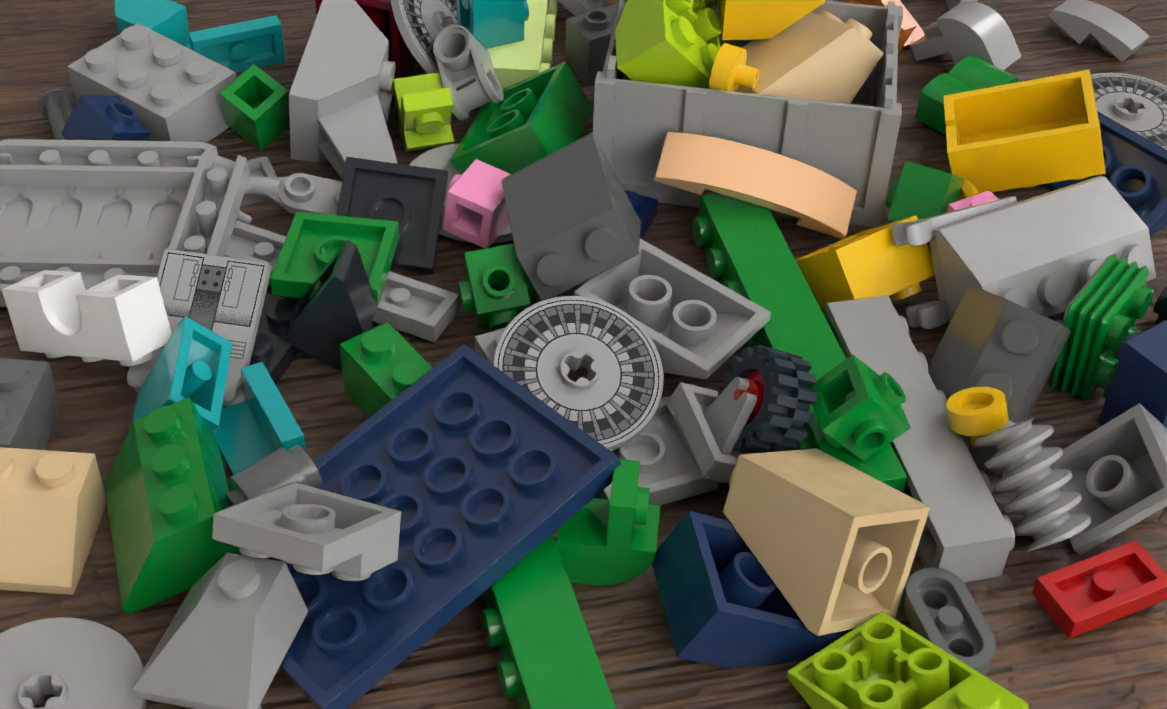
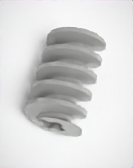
(1034, 483)

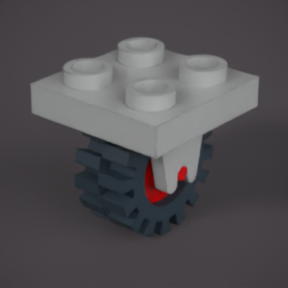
(756, 412)

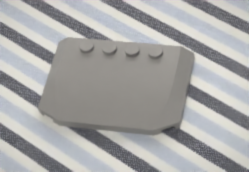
(112, 205)

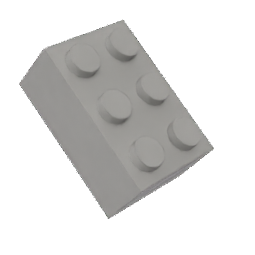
(161, 80)

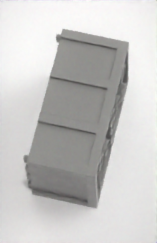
(840, 139)

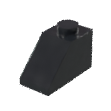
(333, 308)

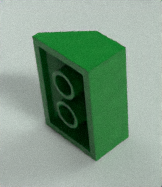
(528, 124)
(164, 505)

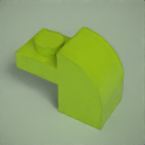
(423, 112)

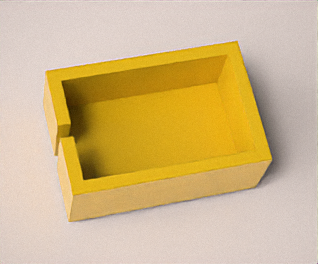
(1025, 133)

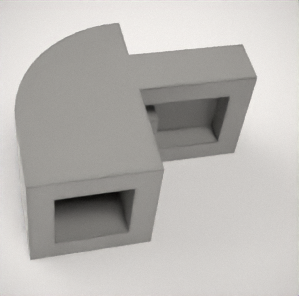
(967, 31)

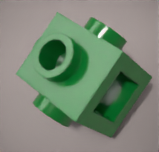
(491, 271)
(859, 408)

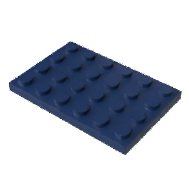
(478, 488)

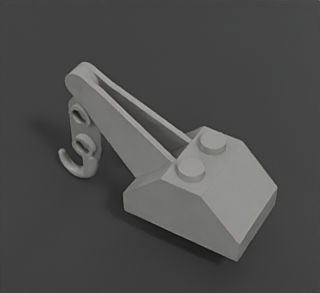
(334, 108)

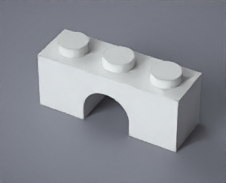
(109, 321)

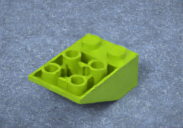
(668, 41)
(894, 668)

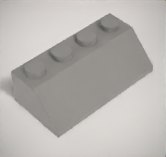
(1042, 246)

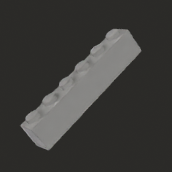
(963, 522)

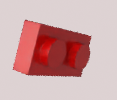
(1101, 588)

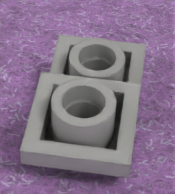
(1114, 32)

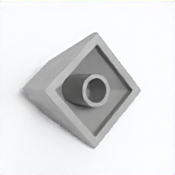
(1118, 475)
(226, 637)

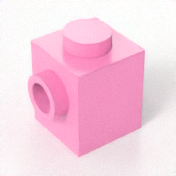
(476, 204)

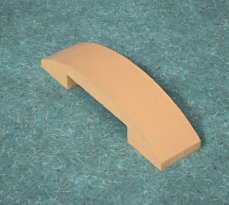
(757, 177)

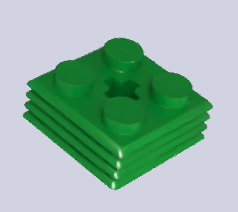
(1099, 323)

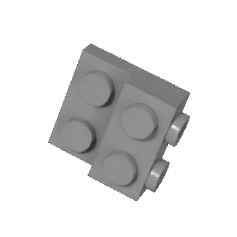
(313, 531)

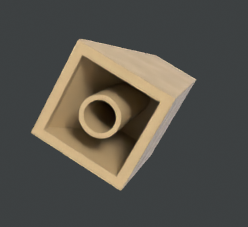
(814, 59)
(826, 535)

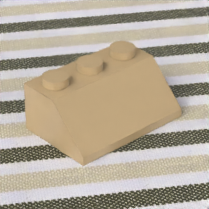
(47, 518)

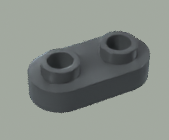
(957, 623)

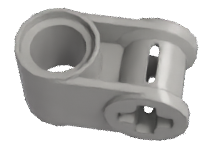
(466, 70)

